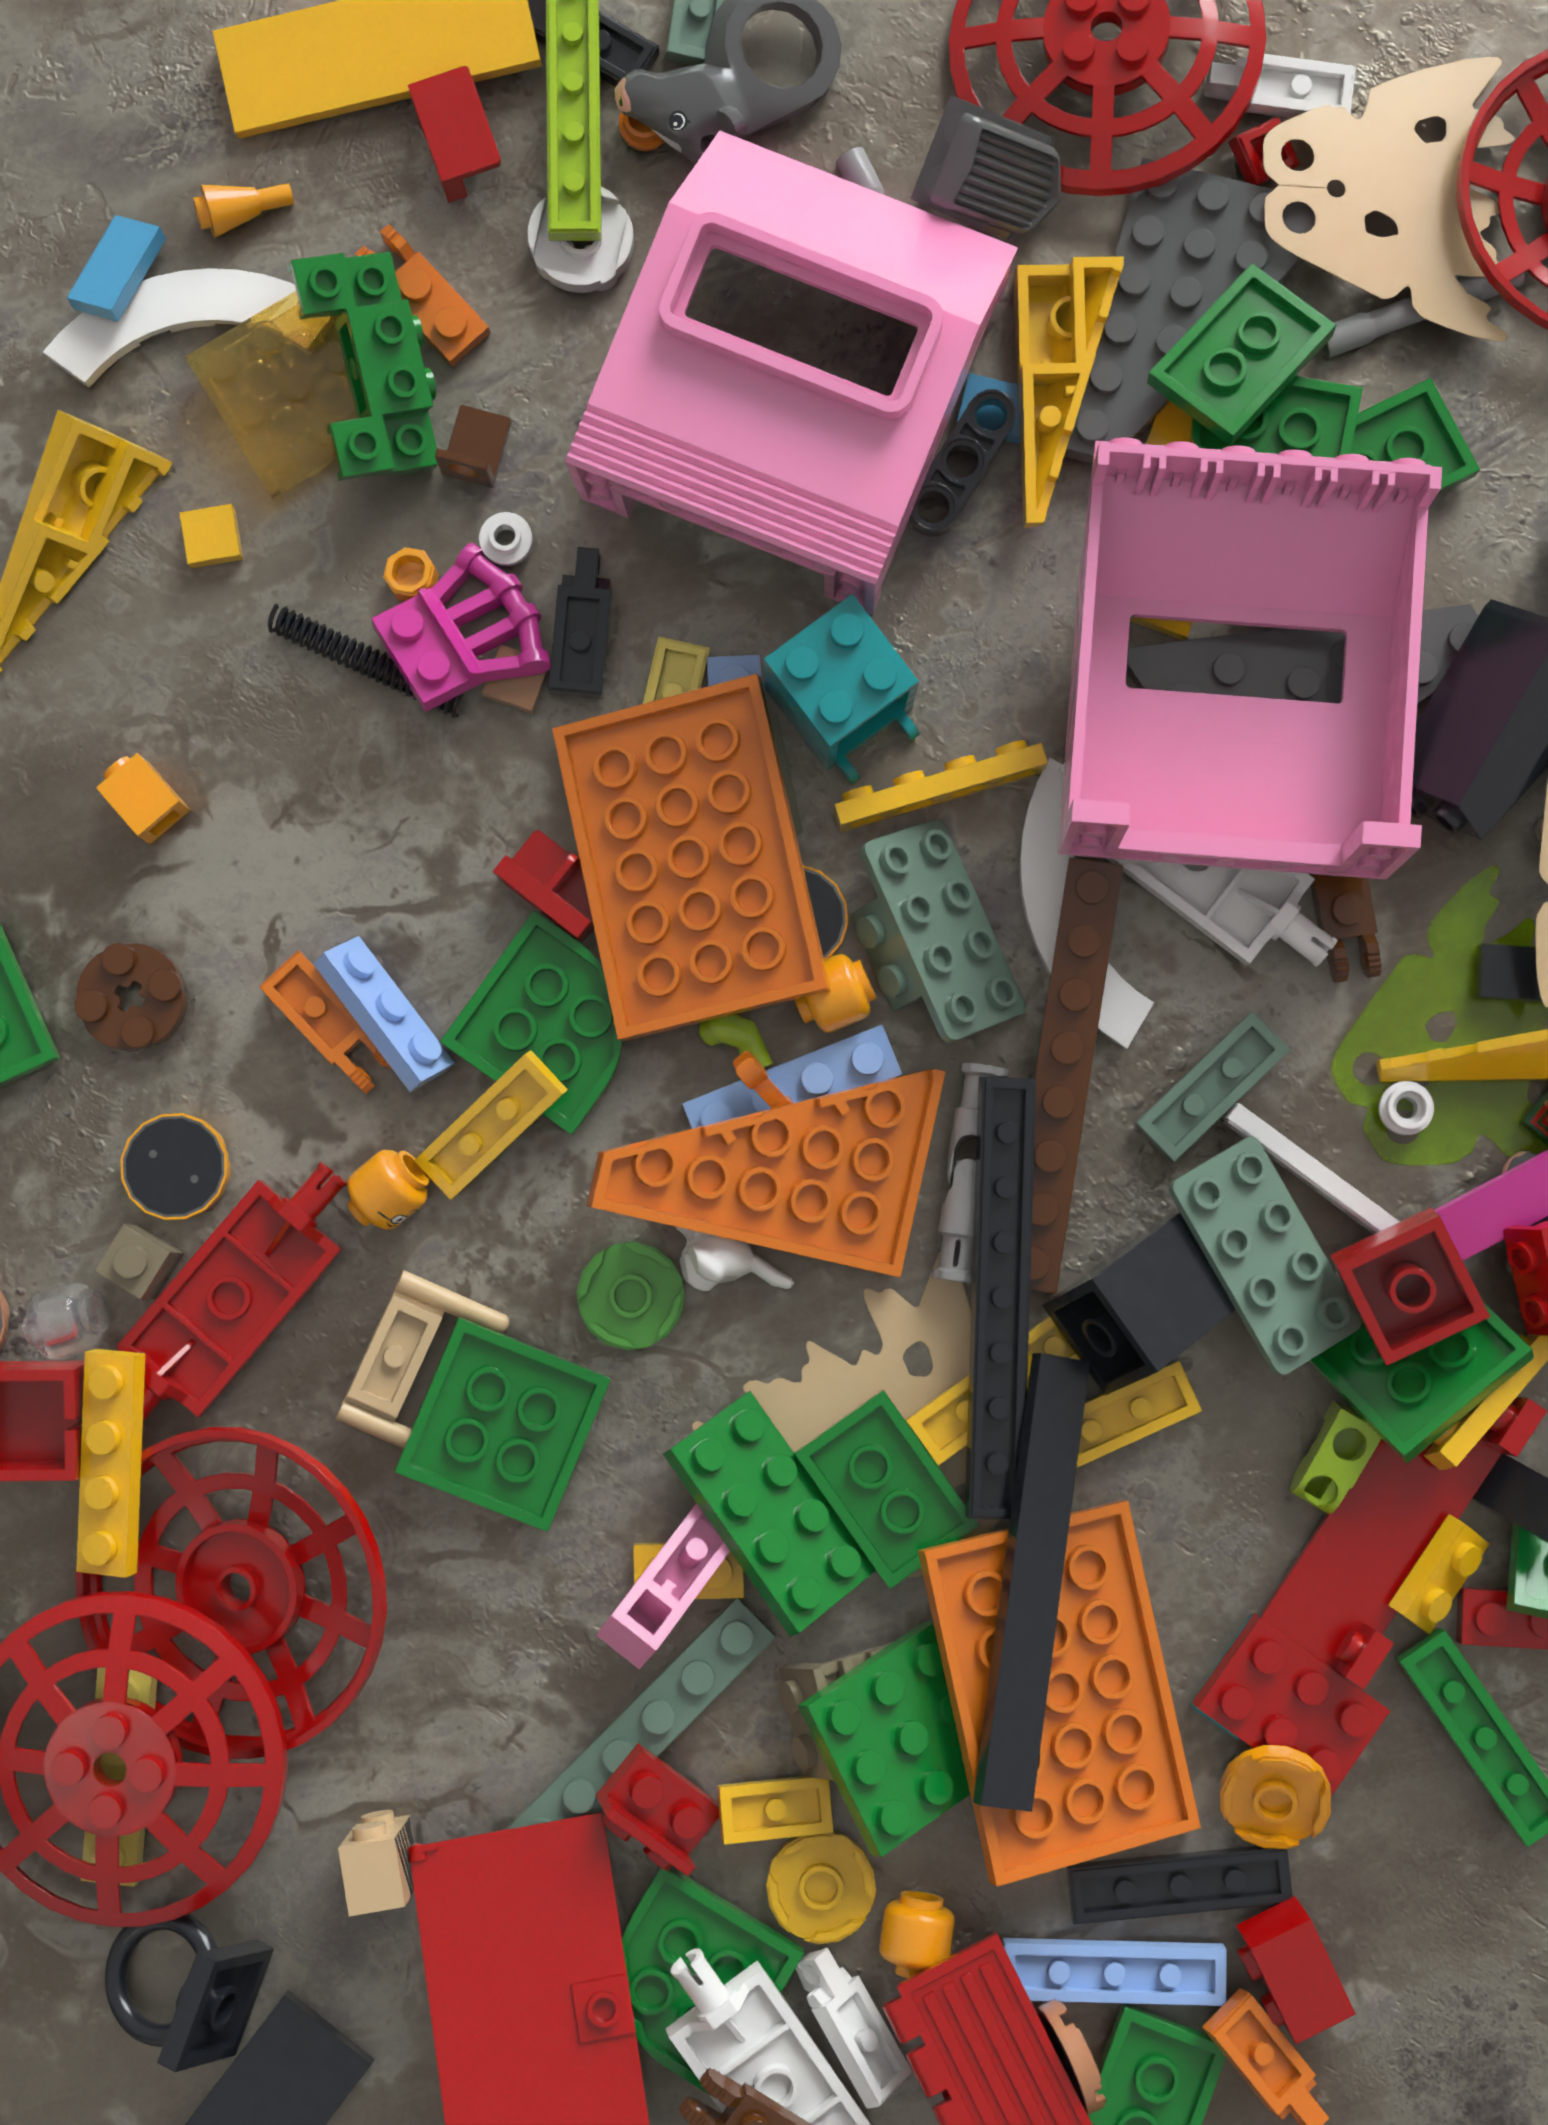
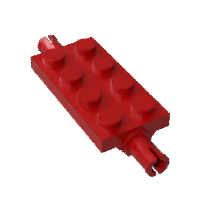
(234, 1293)

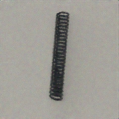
(297, 622)

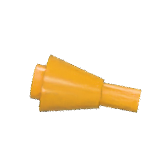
(231, 206)

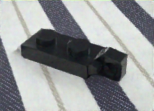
(581, 629)

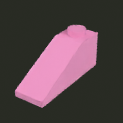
(665, 1589)

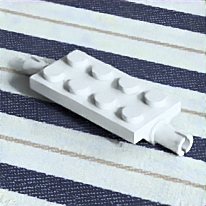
(1235, 905)
(757, 2040)

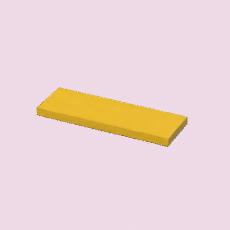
(363, 55)

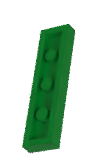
(1480, 1733)

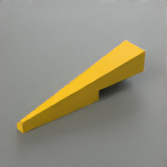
(1056, 342)
(75, 502)
(1498, 1059)

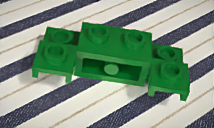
(381, 361)

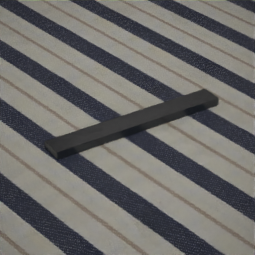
(1000, 1293)
(1031, 1583)

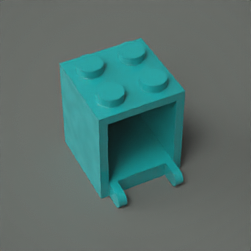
(841, 685)

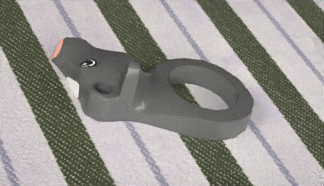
(723, 92)

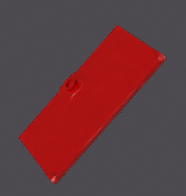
(528, 1977)

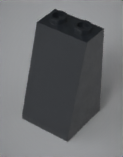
(1485, 724)
(1141, 1305)

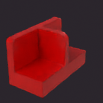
(454, 128)
(550, 883)

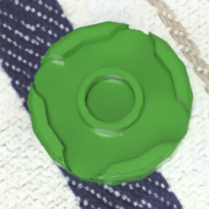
(630, 1295)

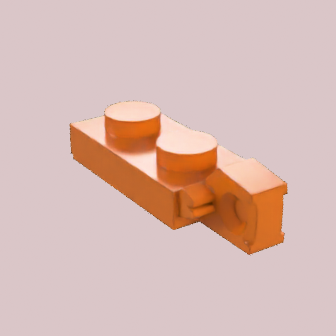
(1265, 2059)

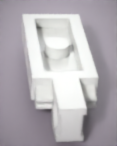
(1286, 85)
(853, 2028)

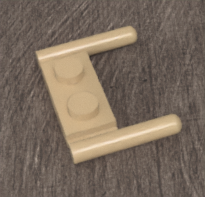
(399, 1350)

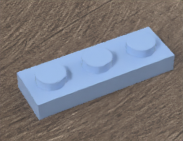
(384, 1013)

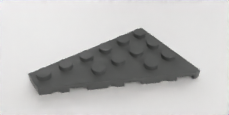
(1179, 255)
(1286, 661)

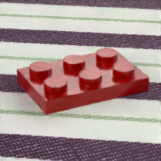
(1285, 1696)

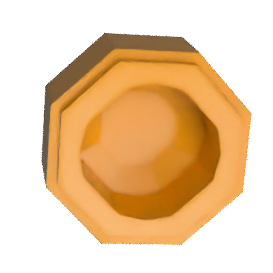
(409, 572)

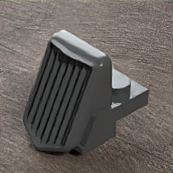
(989, 171)

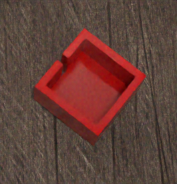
(41, 1420)

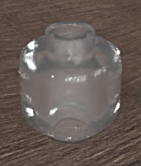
(66, 1320)

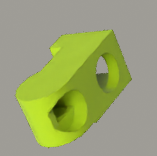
(1334, 1459)

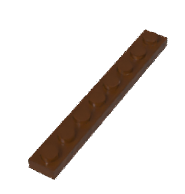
(1068, 1054)

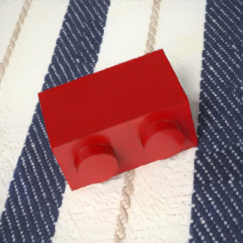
(1294, 1969)

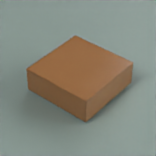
(517, 692)

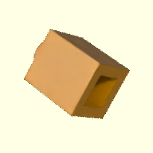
(142, 797)

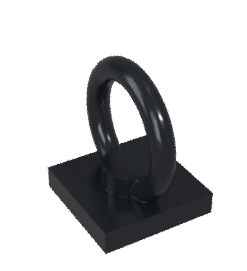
(211, 2003)

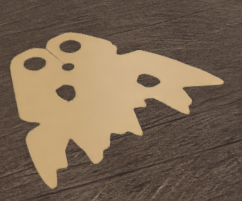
(1401, 177)
(835, 1388)

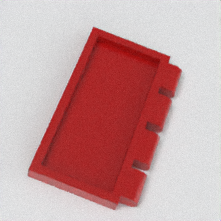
(982, 2043)

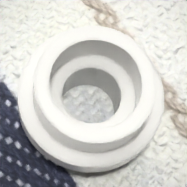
(506, 554)
(1422, 1108)

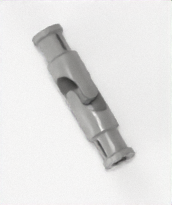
(958, 1209)

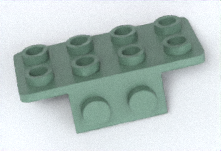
(932, 934)
(1265, 1256)

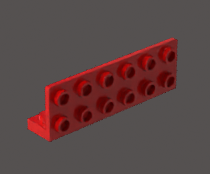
(1364, 1550)

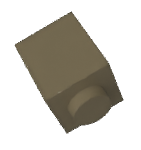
(139, 1261)

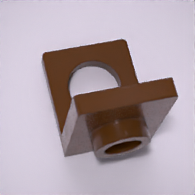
(475, 446)

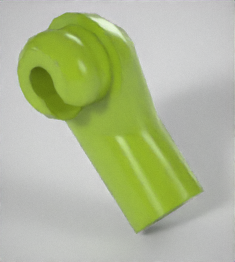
(737, 1033)

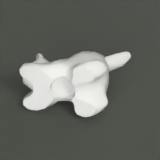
(718, 1260)

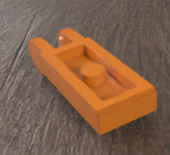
(444, 315)
(320, 1016)

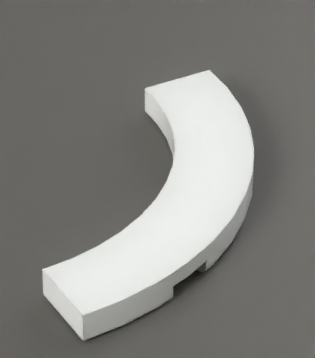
(163, 304)
(1041, 889)

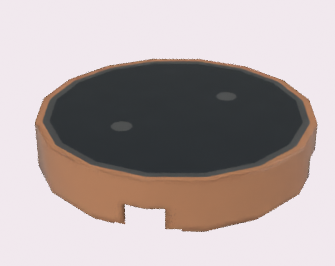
(1074, 2055)

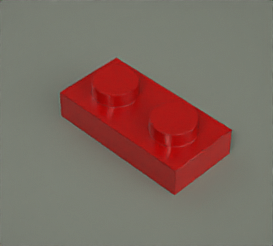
(1487, 1622)

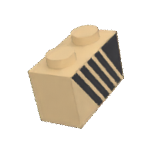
(377, 1863)

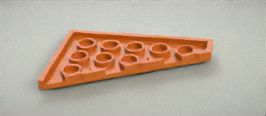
(800, 1178)

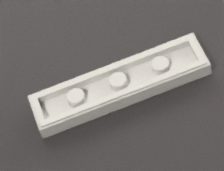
(1309, 1170)

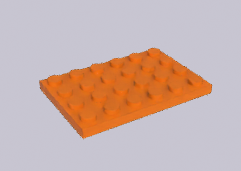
(690, 858)
(1110, 1732)

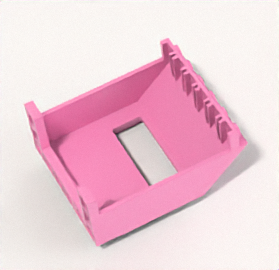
(762, 438)
(1258, 546)

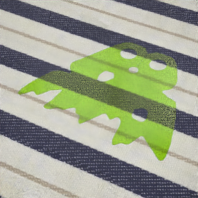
(1396, 1027)

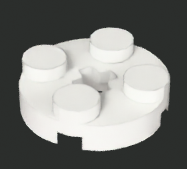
(587, 268)

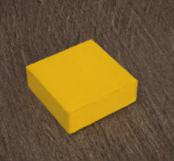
(211, 536)

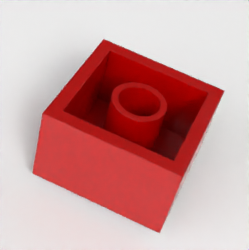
(1409, 1286)

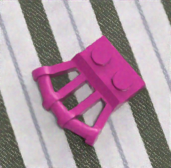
(433, 652)

